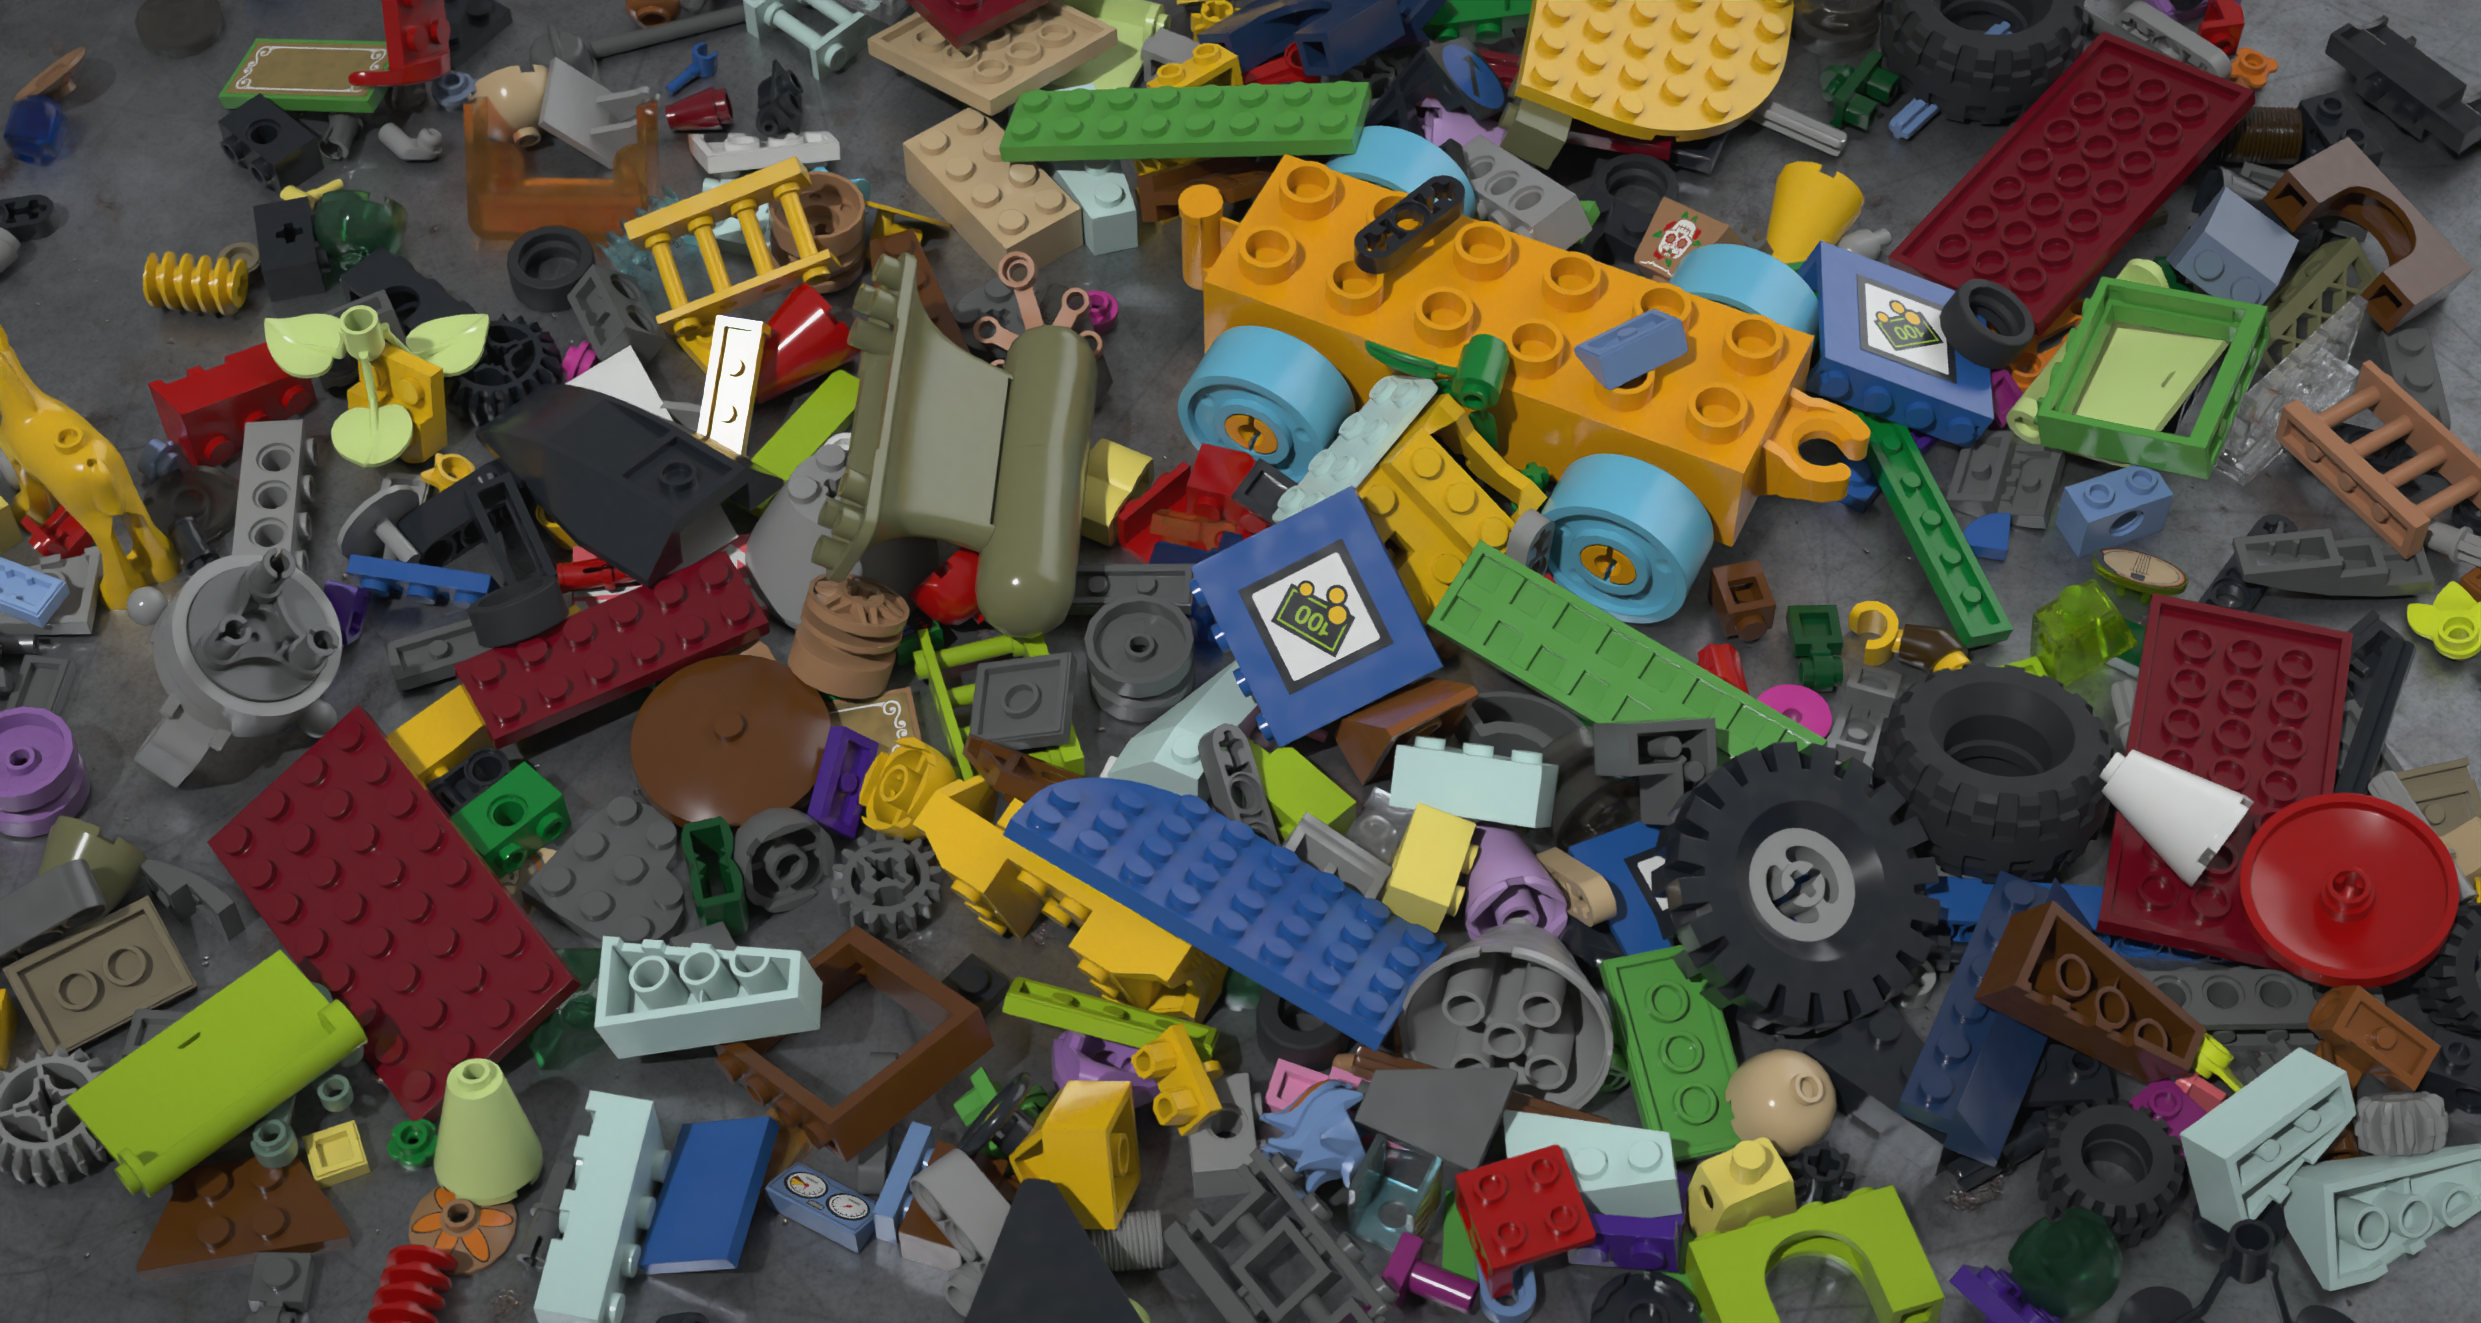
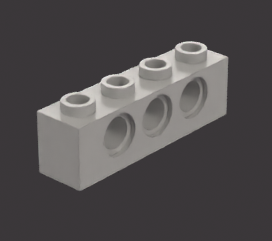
(1522, 197)
(275, 490)

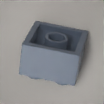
(2234, 250)

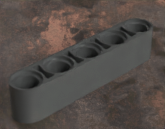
(48, 910)

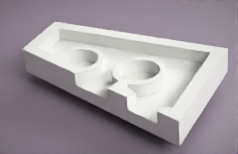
(747, 152)

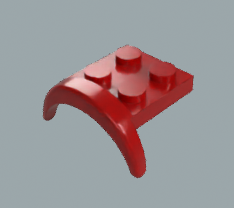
(415, 45)

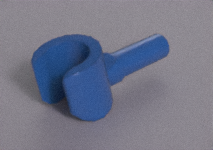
(701, 66)

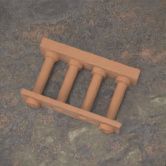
(2362, 487)

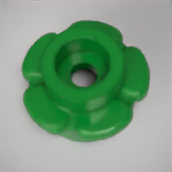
(418, 1154)

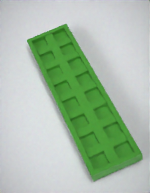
(1187, 122)
(1592, 658)

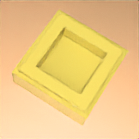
(336, 1154)

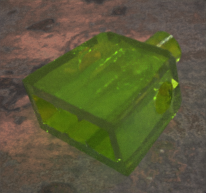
(2078, 632)

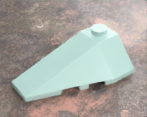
(1167, 749)
(2373, 1209)

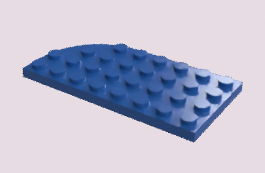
(1233, 897)

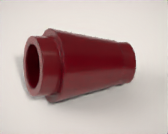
(701, 111)

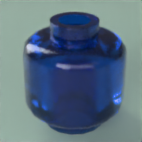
(36, 129)

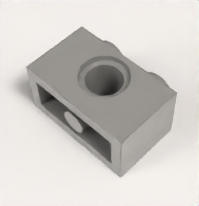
(1218, 1158)

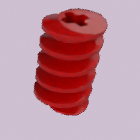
(412, 1285)

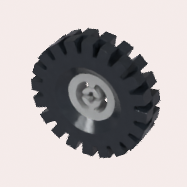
(1854, 917)

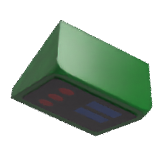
(910, 641)

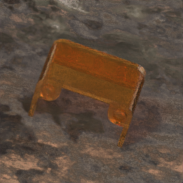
(509, 204)

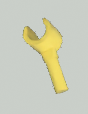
(292, 192)

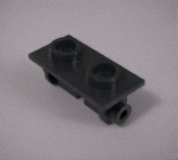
(779, 102)

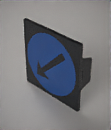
(1465, 79)

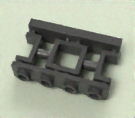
(1316, 1241)

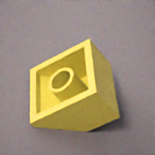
(1428, 867)

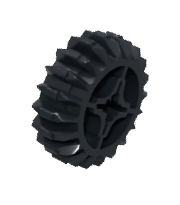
(513, 364)

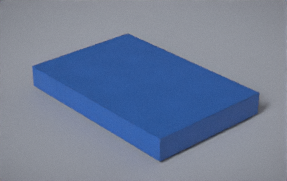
(708, 1195)

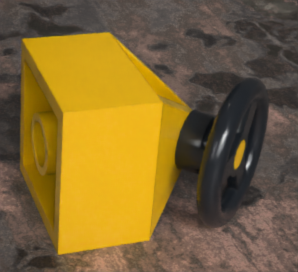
(1078, 1142)

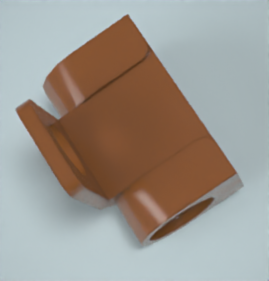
(2371, 1039)

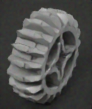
(28, 1115)

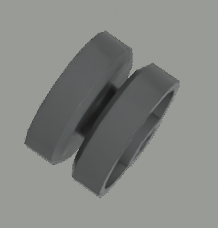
(1139, 657)

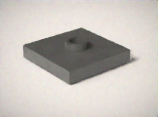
(1025, 701)

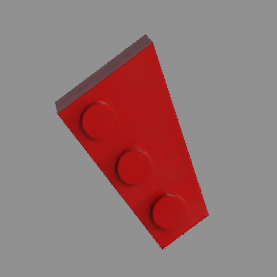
(211, 406)

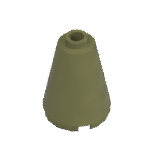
(112, 863)

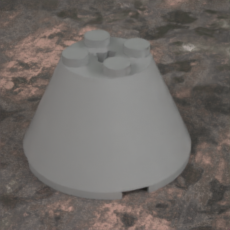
(788, 530)
(1514, 1005)

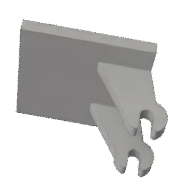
(588, 113)

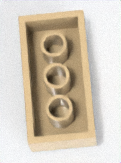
(991, 201)

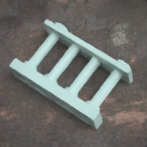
(827, 52)

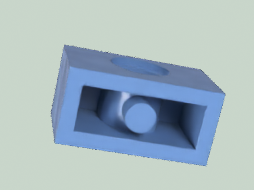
(2113, 509)

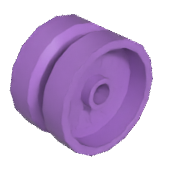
(38, 772)

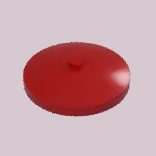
(2348, 890)

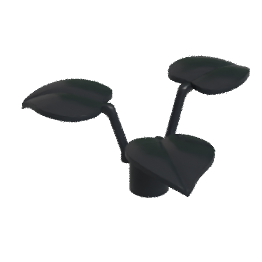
(2246, 1259)

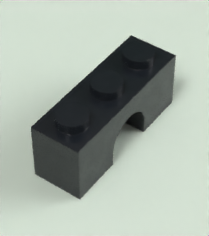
(407, 289)

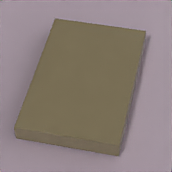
(100, 977)

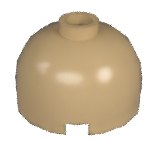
(514, 104)
(1782, 1099)

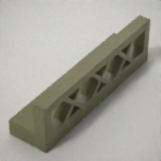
(2303, 289)

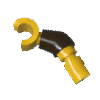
(1916, 645)

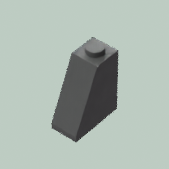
(1437, 1110)

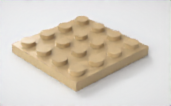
(1003, 62)

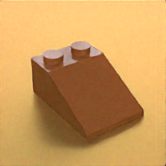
(1417, 709)

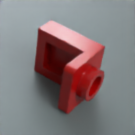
(2223, 25)
(58, 535)

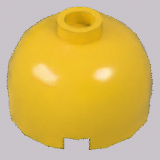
(901, 786)

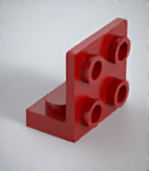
(1521, 1213)

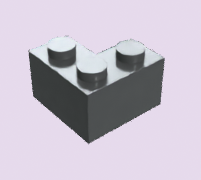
(1664, 755)

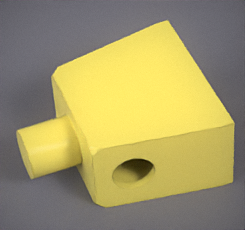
(1740, 1188)

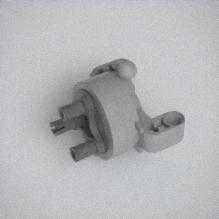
(238, 656)

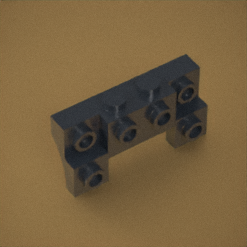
(2407, 83)

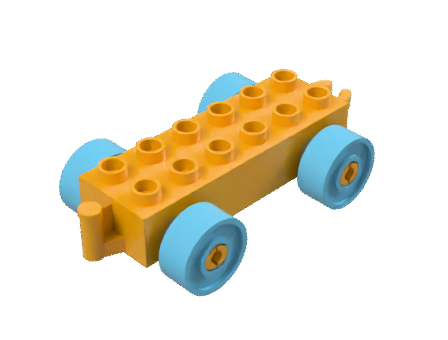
(1637, 468)

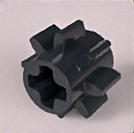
(1821, 1161)

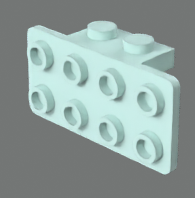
(1361, 442)

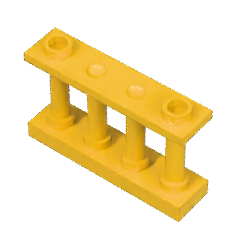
(698, 218)

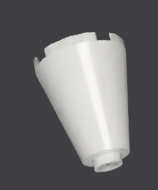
(2173, 810)

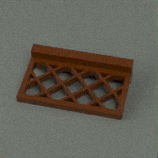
(1233, 176)

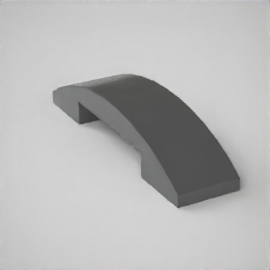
(1863, 708)

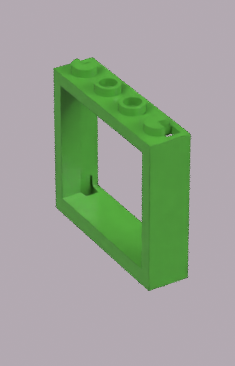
(2165, 309)

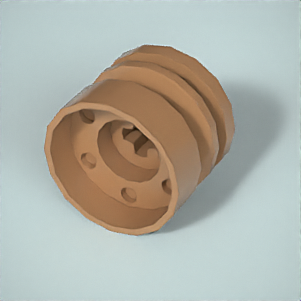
(836, 221)
(848, 636)

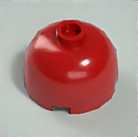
(950, 591)

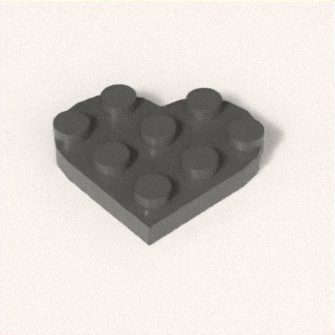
(614, 877)

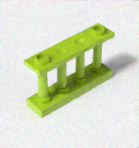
(928, 666)

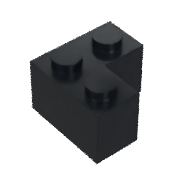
(1615, 232)

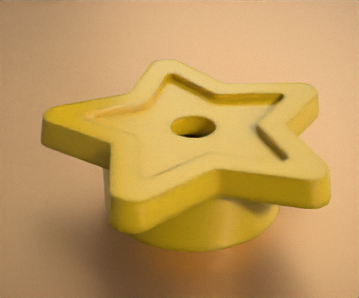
(444, 468)

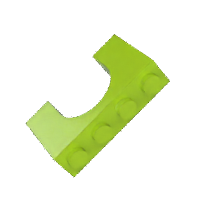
(1861, 1232)

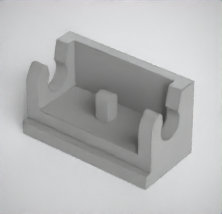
(1335, 854)

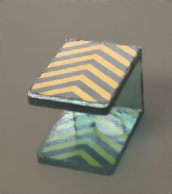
(1373, 1191)

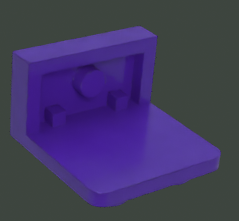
(1636, 1240)

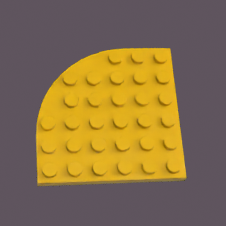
(1655, 62)

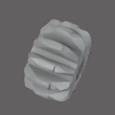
(2401, 1123)

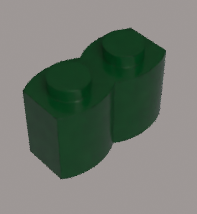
(714, 875)

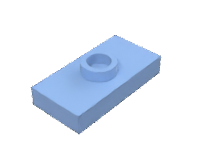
(29, 593)

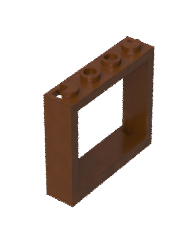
(896, 1090)

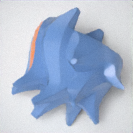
(1320, 1133)

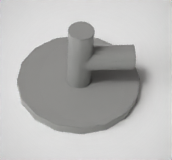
(374, 523)

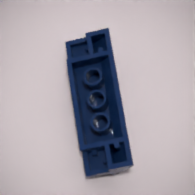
(1974, 1056)

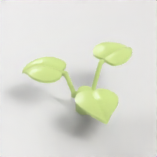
(310, 342)

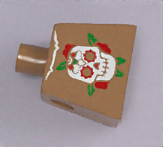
(1675, 233)

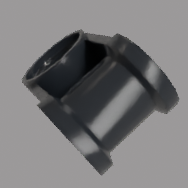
(469, 779)

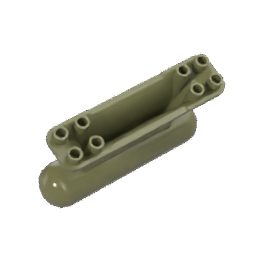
(966, 453)

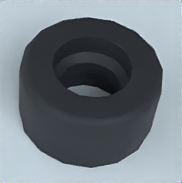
(1307, 1048)

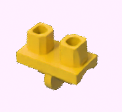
(1182, 1078)

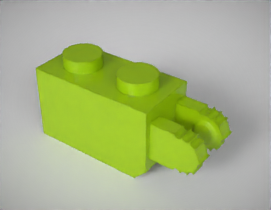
(1298, 787)

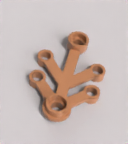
(1029, 307)

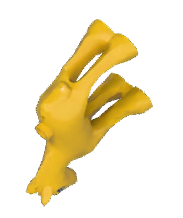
(74, 466)

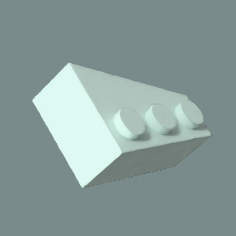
(1474, 782)
(2263, 1134)
(1612, 1165)

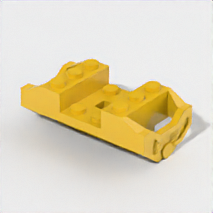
(1434, 506)
(1010, 886)

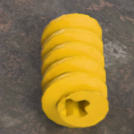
(195, 286)

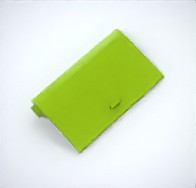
(215, 1073)

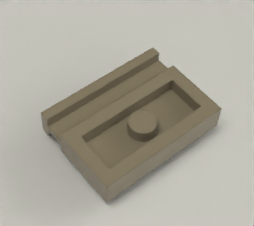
(2443, 794)

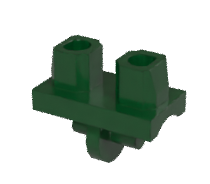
(1851, 89)

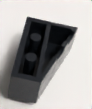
(1870, 1071)

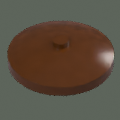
(729, 740)

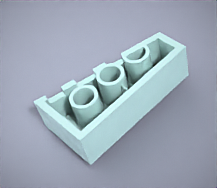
(1102, 194)
(700, 996)
(604, 1213)

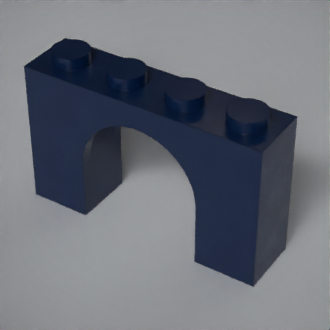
(1327, 32)

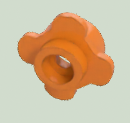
(2252, 68)

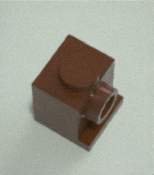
(1745, 608)

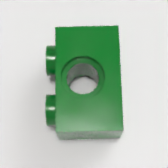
(514, 819)

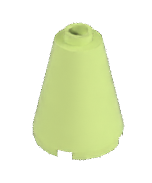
(484, 1137)

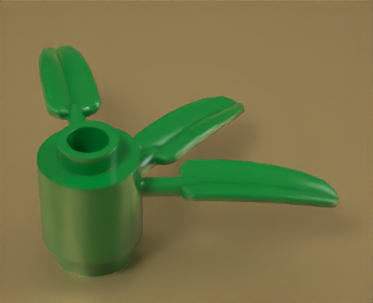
(1475, 382)

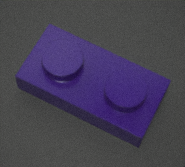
(840, 780)

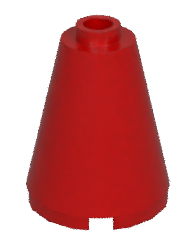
(802, 344)

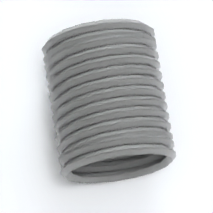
(1134, 1242)

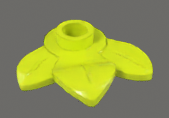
(2450, 622)
(2216, 1059)

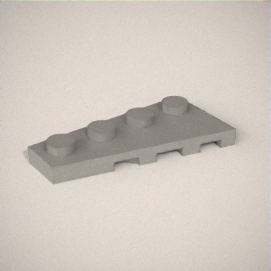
(78, 609)

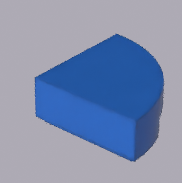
(1989, 536)

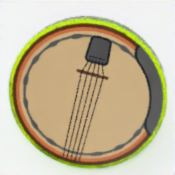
(2139, 572)

